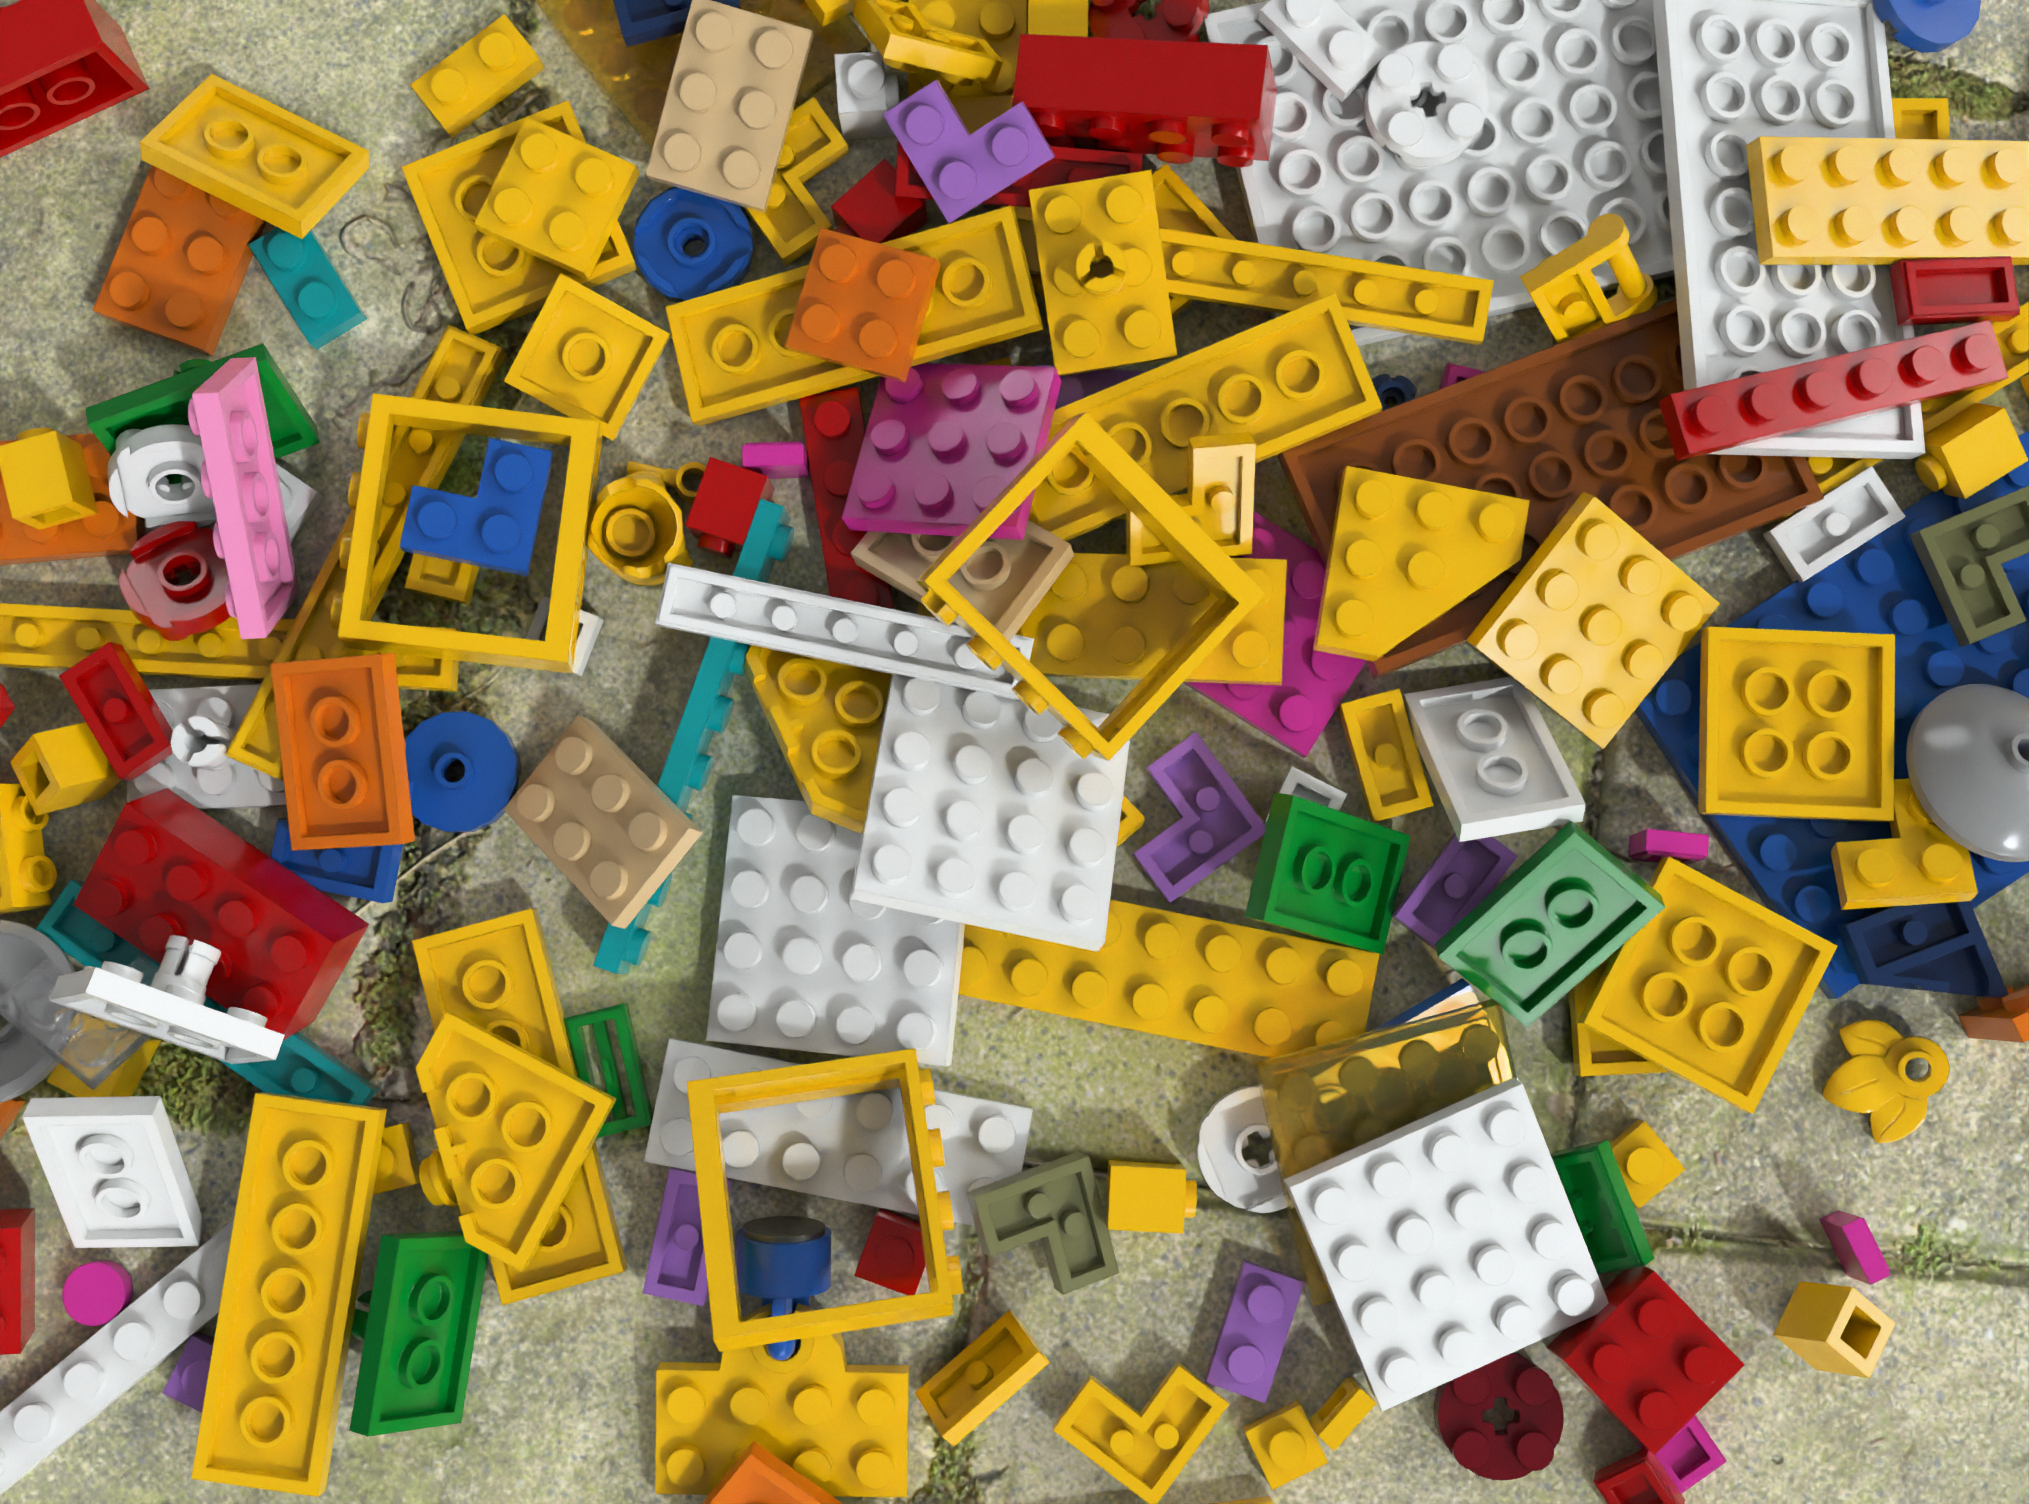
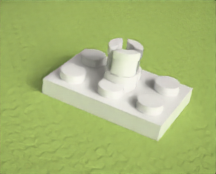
(1492, 759)
(198, 768)
(171, 1005)
(115, 1171)

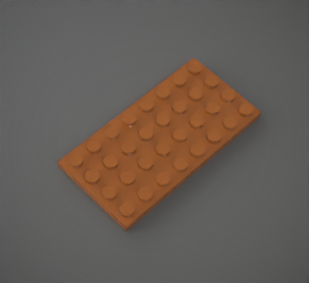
(1546, 434)

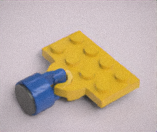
(792, 1397)

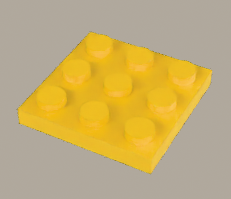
(484, 274)
(1593, 620)
(1796, 724)
(1709, 986)

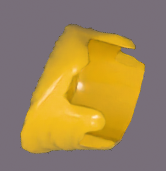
(637, 529)

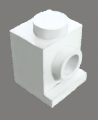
(864, 94)

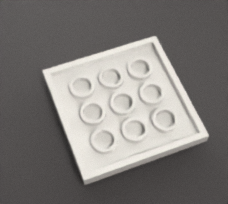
(989, 816)
(812, 965)
(1447, 1243)

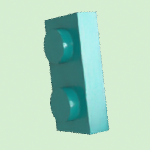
(308, 285)

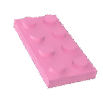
(246, 496)

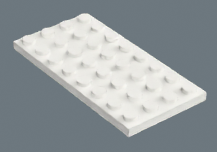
(1722, 83)

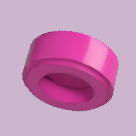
(97, 1292)

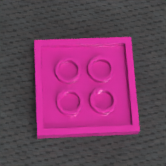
(950, 447)
(1310, 678)

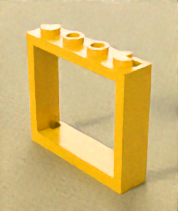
(367, 495)
(1166, 520)
(798, 1084)

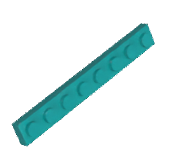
(704, 713)

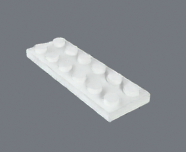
(841, 1144)

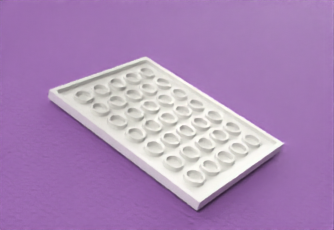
(1562, 142)

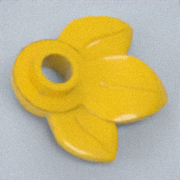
(1877, 1080)

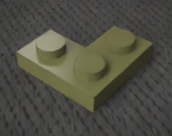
(1966, 568)
(1054, 1205)

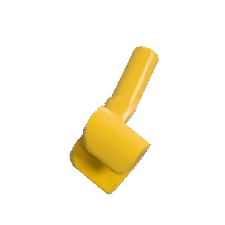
(671, 476)

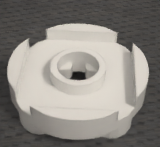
(1443, 72)
(139, 470)
(1220, 1157)

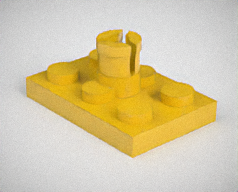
(1103, 273)

